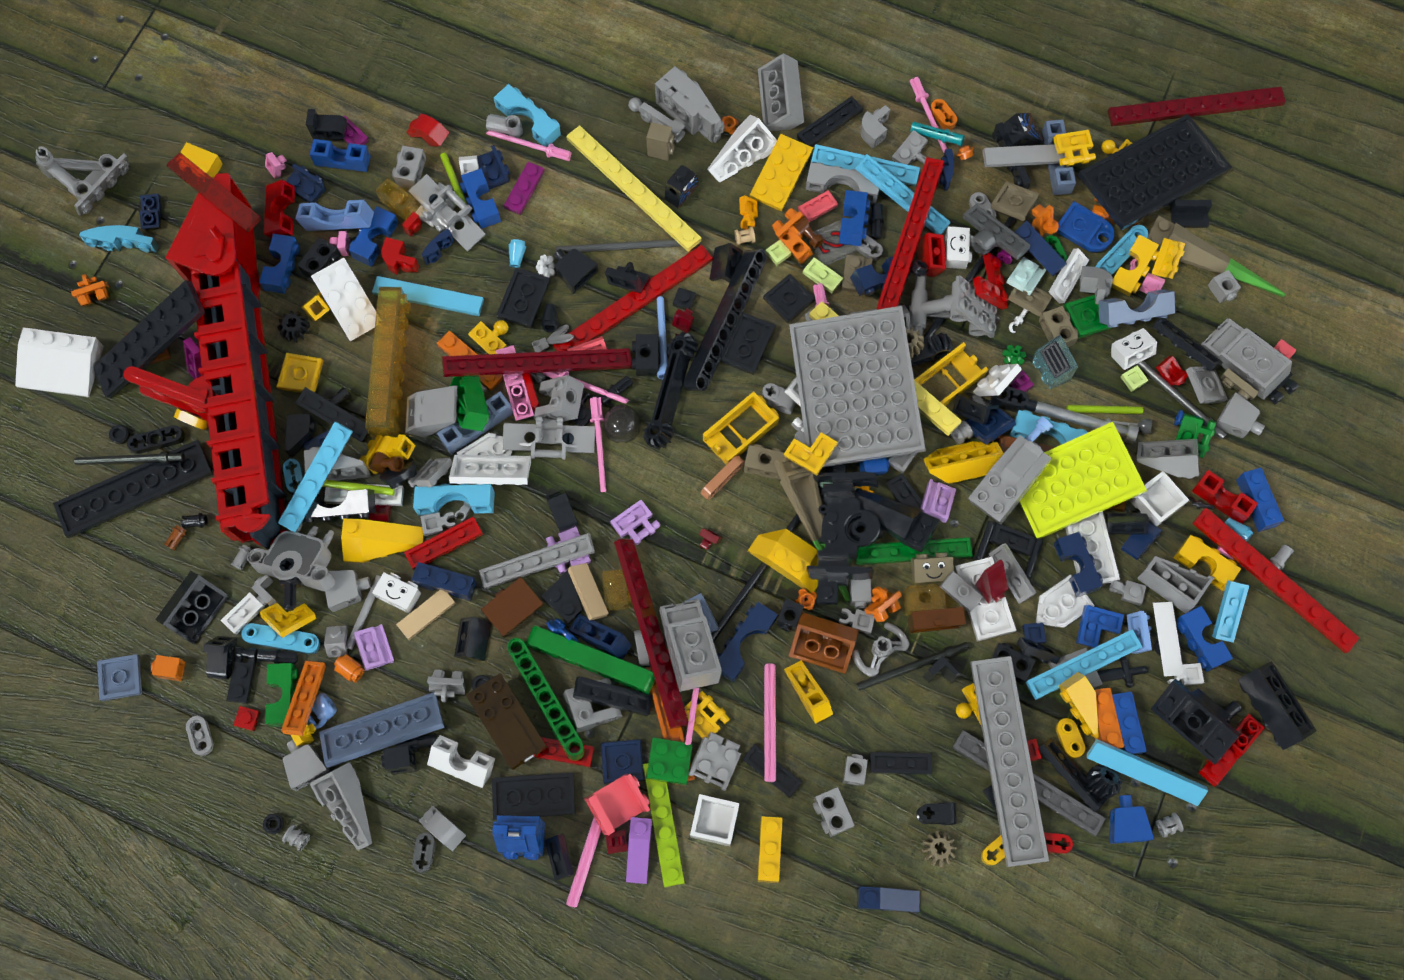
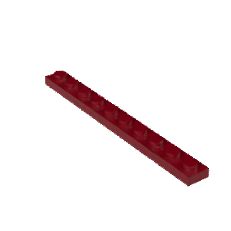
(1196, 106)
(536, 362)
(651, 633)

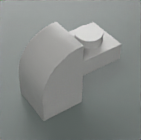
(872, 129)
(1095, 281)
(442, 828)

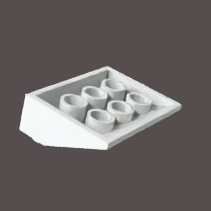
(57, 362)

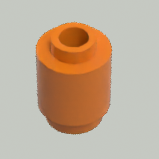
(349, 668)

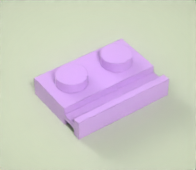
(938, 500)
(373, 647)

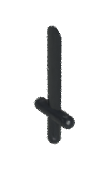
(1123, 672)

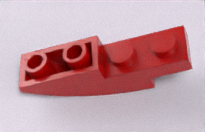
(1249, 730)

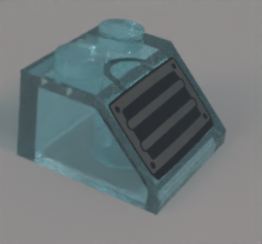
(1055, 362)

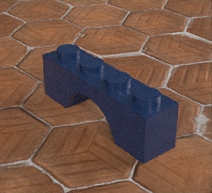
(759, 621)

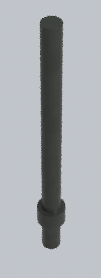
(162, 457)
(948, 652)

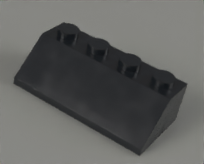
(1277, 705)

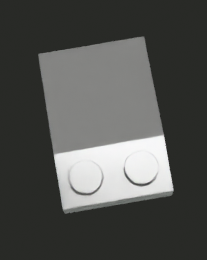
(1171, 456)
(344, 469)

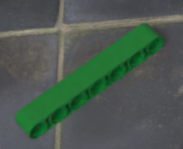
(591, 659)
(549, 707)

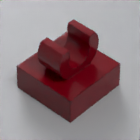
(683, 320)
(709, 538)
(617, 842)

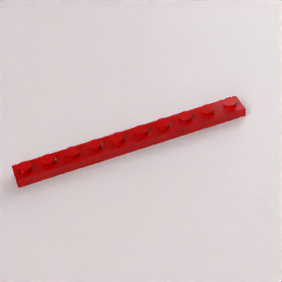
(911, 234)
(635, 301)
(1275, 580)

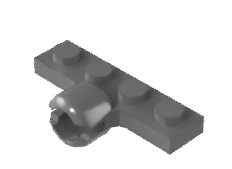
(993, 234)

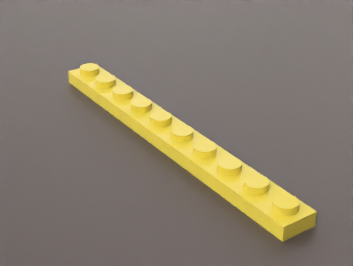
(634, 188)
(927, 404)

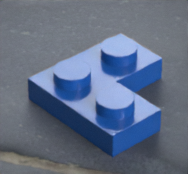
(1095, 620)

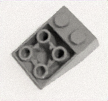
(431, 411)

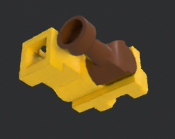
(387, 453)

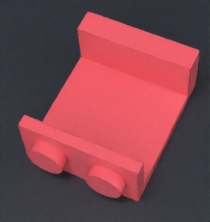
(617, 803)

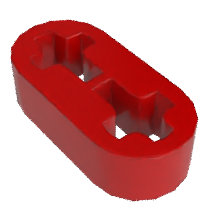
(1053, 837)

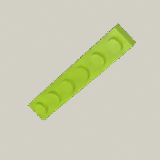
(664, 832)

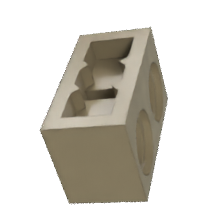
(1054, 329)

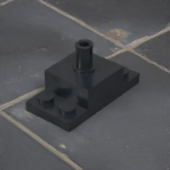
(1197, 720)

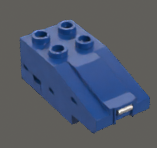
(519, 836)

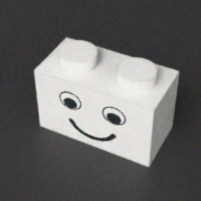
(957, 247)
(1133, 348)
(396, 592)

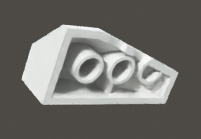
(746, 145)

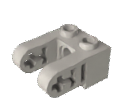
(565, 398)
(581, 712)

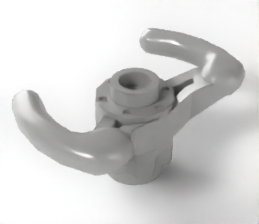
(881, 650)

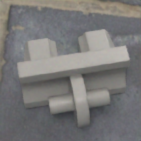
(446, 686)

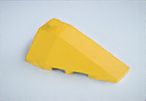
(374, 539)

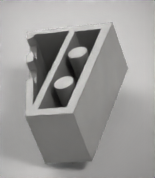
(1175, 583)

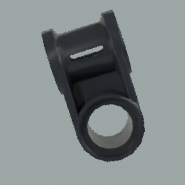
(940, 814)

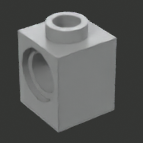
(1224, 279)
(860, 593)
(850, 778)

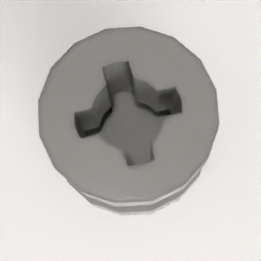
(962, 432)

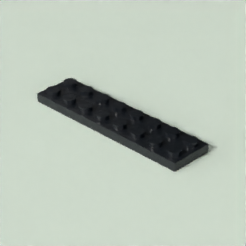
(149, 337)
(131, 490)

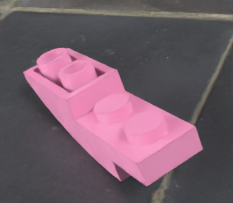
(517, 391)

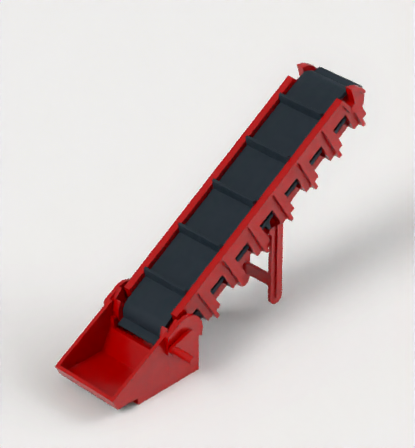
(235, 374)

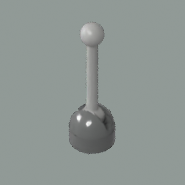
(1144, 424)

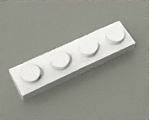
(337, 496)

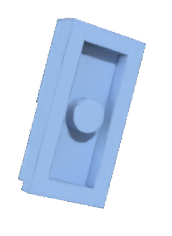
(1139, 624)

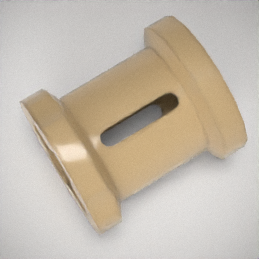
(749, 236)

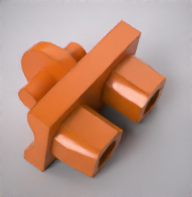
(1044, 220)
(99, 288)
(881, 600)

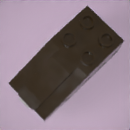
(506, 721)

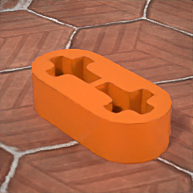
(943, 114)

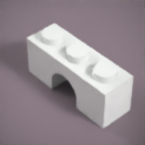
(446, 758)

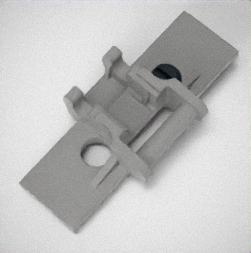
(442, 216)
(549, 431)

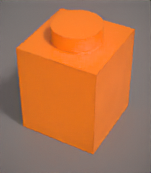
(168, 668)

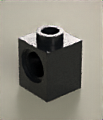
(793, 608)

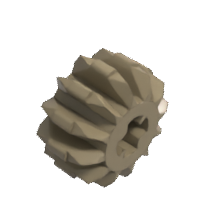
(915, 341)
(945, 846)

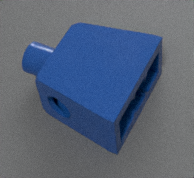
(1129, 823)

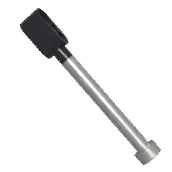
(1128, 433)

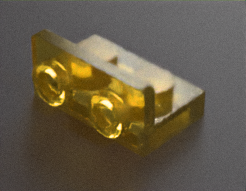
(615, 590)

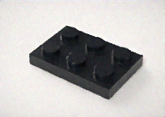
(523, 298)
(748, 343)

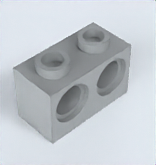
(411, 167)
(839, 810)

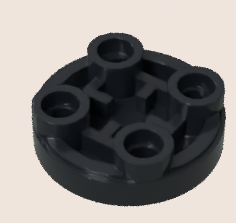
(395, 478)

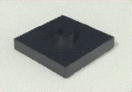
(789, 298)

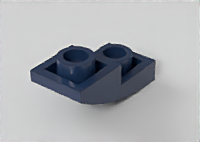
(947, 172)
(151, 211)
(432, 251)
(1139, 543)

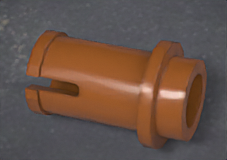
(175, 537)

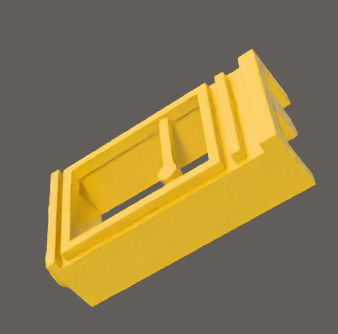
(964, 365)
(722, 446)

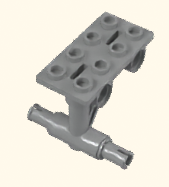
(94, 184)
(958, 306)

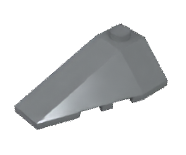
(343, 796)

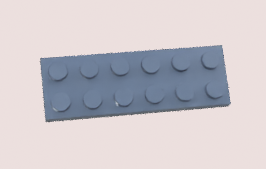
(381, 729)

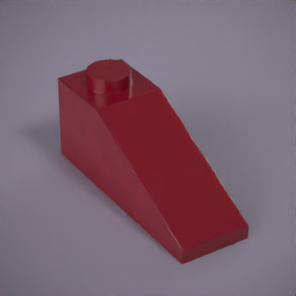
(993, 582)

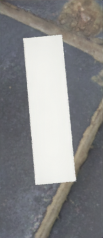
(1168, 639)

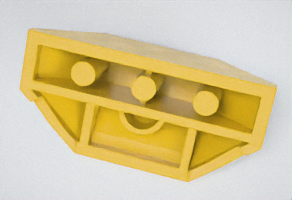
(963, 461)
(787, 556)

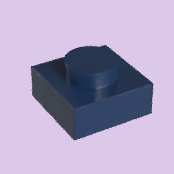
(1034, 632)

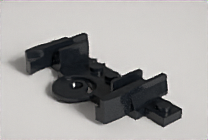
(840, 549)

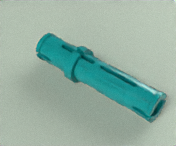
(936, 133)

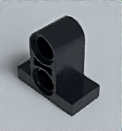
(325, 126)
(561, 511)
(220, 657)

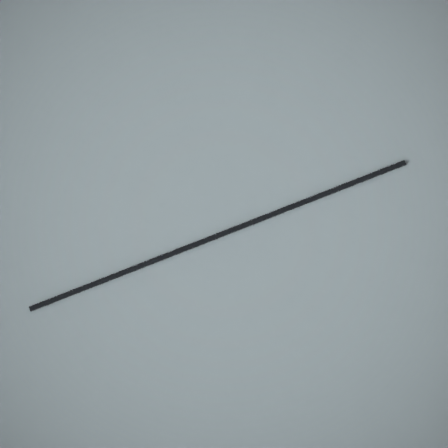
(796, 520)

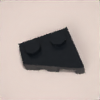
(563, 598)

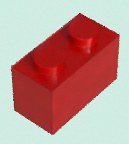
(932, 252)

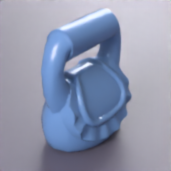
(323, 709)

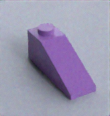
(638, 850)

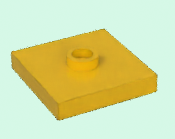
(299, 372)

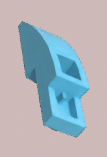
(116, 236)

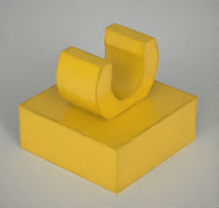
(306, 738)

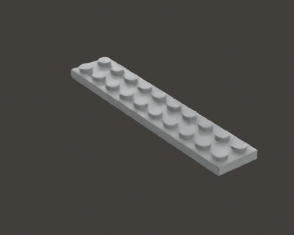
(1009, 762)

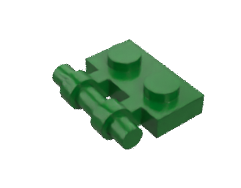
(1190, 429)

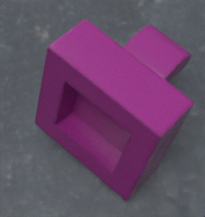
(1021, 382)

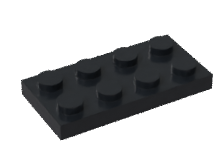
(534, 795)

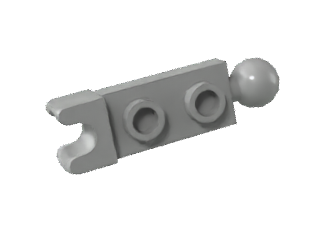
(650, 115)

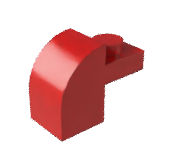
(428, 129)
(394, 257)

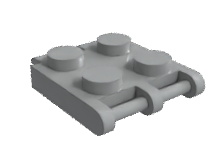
(715, 760)

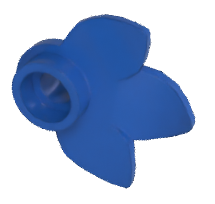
(558, 627)

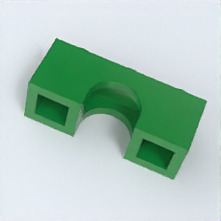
(284, 677)

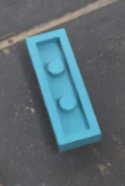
(1230, 611)

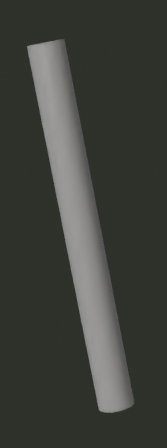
(363, 614)

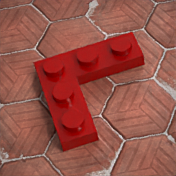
(993, 288)

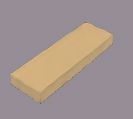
(588, 591)
(425, 614)

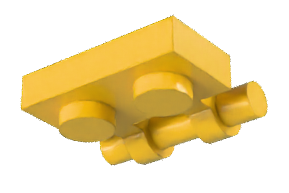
(1072, 142)
(1168, 258)
(703, 723)

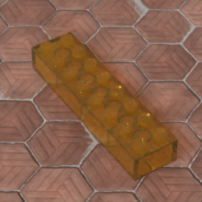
(387, 362)

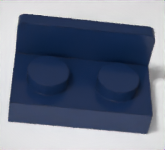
(493, 168)
(306, 185)

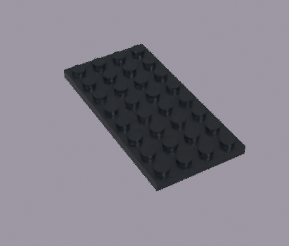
(1154, 171)

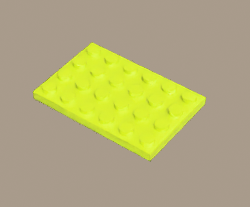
(1081, 481)

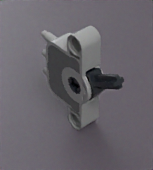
(296, 561)

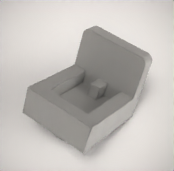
(260, 586)
(336, 641)

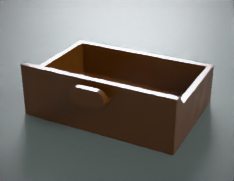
(511, 607)
(936, 620)

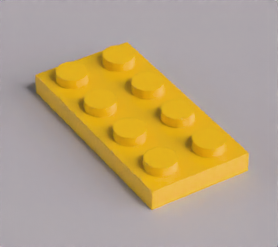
(781, 172)

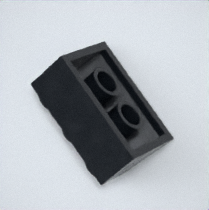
(192, 607)

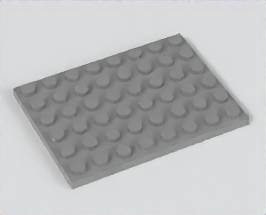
(858, 385)

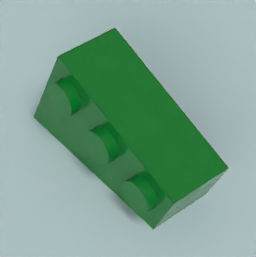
(471, 403)

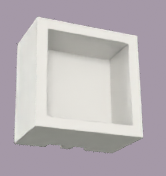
(1160, 500)
(714, 820)

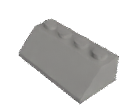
(781, 94)

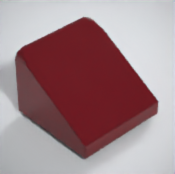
(382, 513)

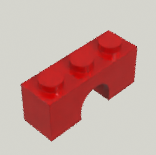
(278, 197)
(1233, 505)

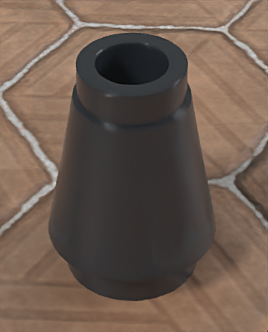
(550, 318)

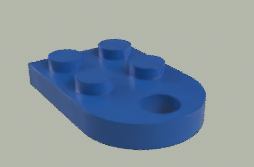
(1084, 228)

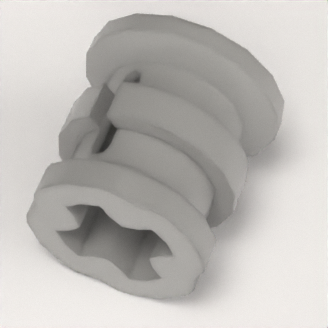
(1169, 825)
(296, 837)

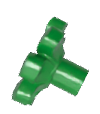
(1013, 355)

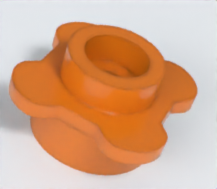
(729, 120)
(965, 152)
(805, 594)

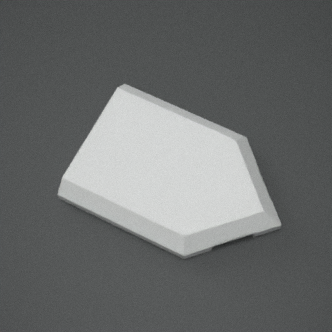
(487, 445)
(1060, 606)

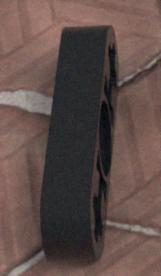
(143, 448)

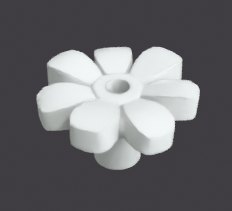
(545, 266)

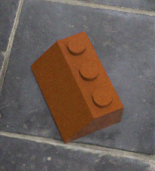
(823, 643)

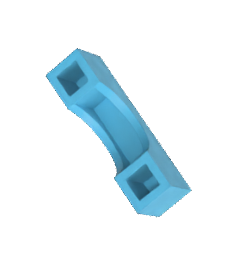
(512, 102)
(1026, 424)
(430, 499)

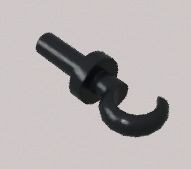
(1199, 504)

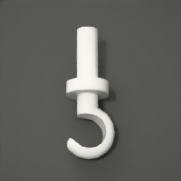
(1018, 320)

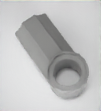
(504, 124)

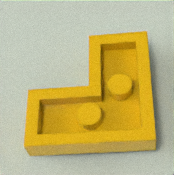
(814, 457)
(287, 622)

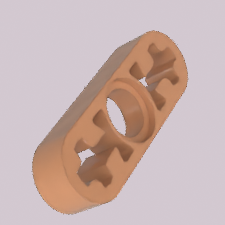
(722, 477)

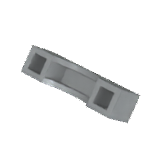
(824, 176)

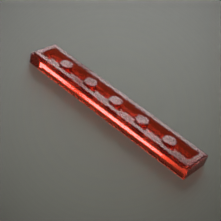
(213, 192)

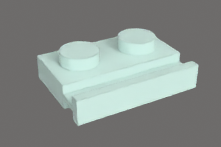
(1026, 276)

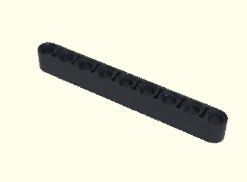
(725, 320)

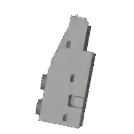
(688, 104)
(1248, 357)
(1009, 479)
(690, 645)

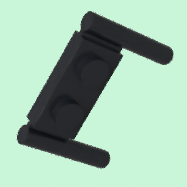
(1016, 541)

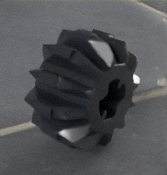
(294, 319)
(1104, 781)

